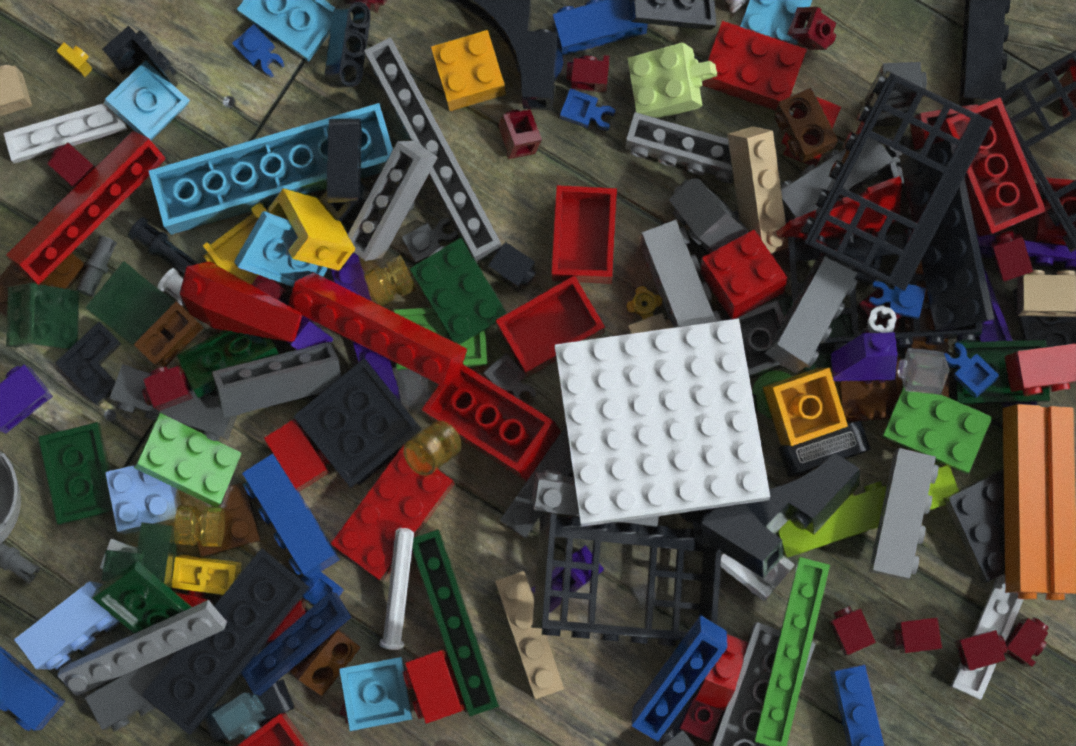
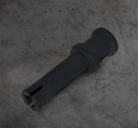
(159, 244)

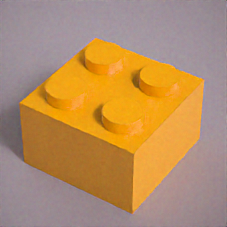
(468, 70)
(805, 406)

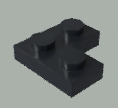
(83, 363)

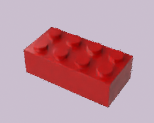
(999, 176)
(493, 422)
(395, 501)

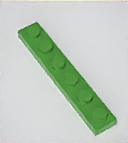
(792, 652)

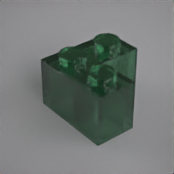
(155, 552)

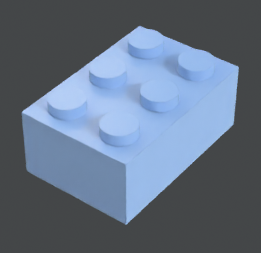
(66, 629)

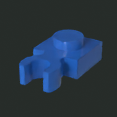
(256, 48)
(582, 109)
(903, 303)
(972, 373)
(320, 587)

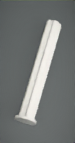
(398, 590)

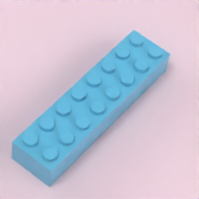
(257, 171)

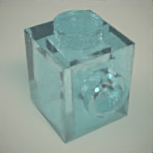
(240, 716)

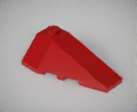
(884, 194)
(235, 305)

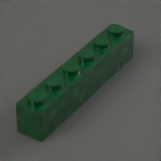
(454, 623)

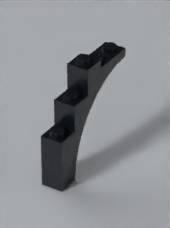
(532, 50)
(803, 501)
(742, 535)

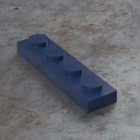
(296, 643)

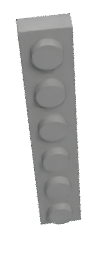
(142, 648)

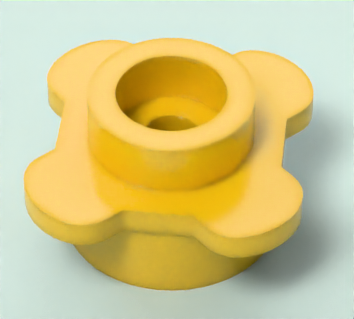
(642, 294)

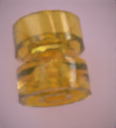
(389, 281)
(432, 448)
(197, 525)

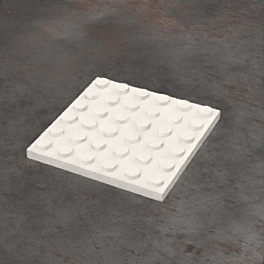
(661, 422)

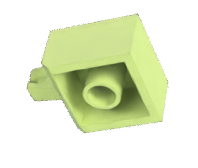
(668, 80)

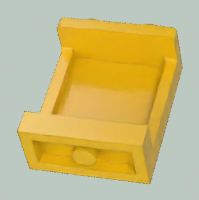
(319, 234)
(227, 247)

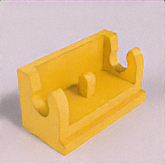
(204, 574)

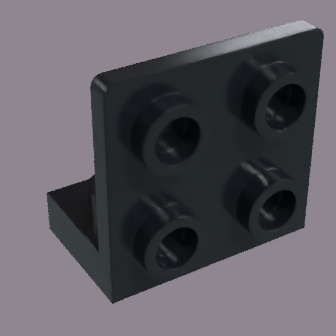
(128, 49)

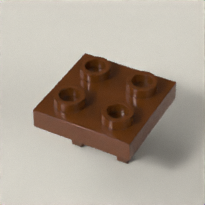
(870, 398)

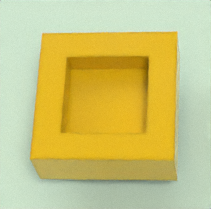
(76, 58)

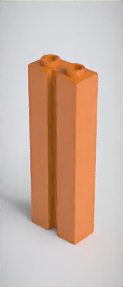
(1039, 501)

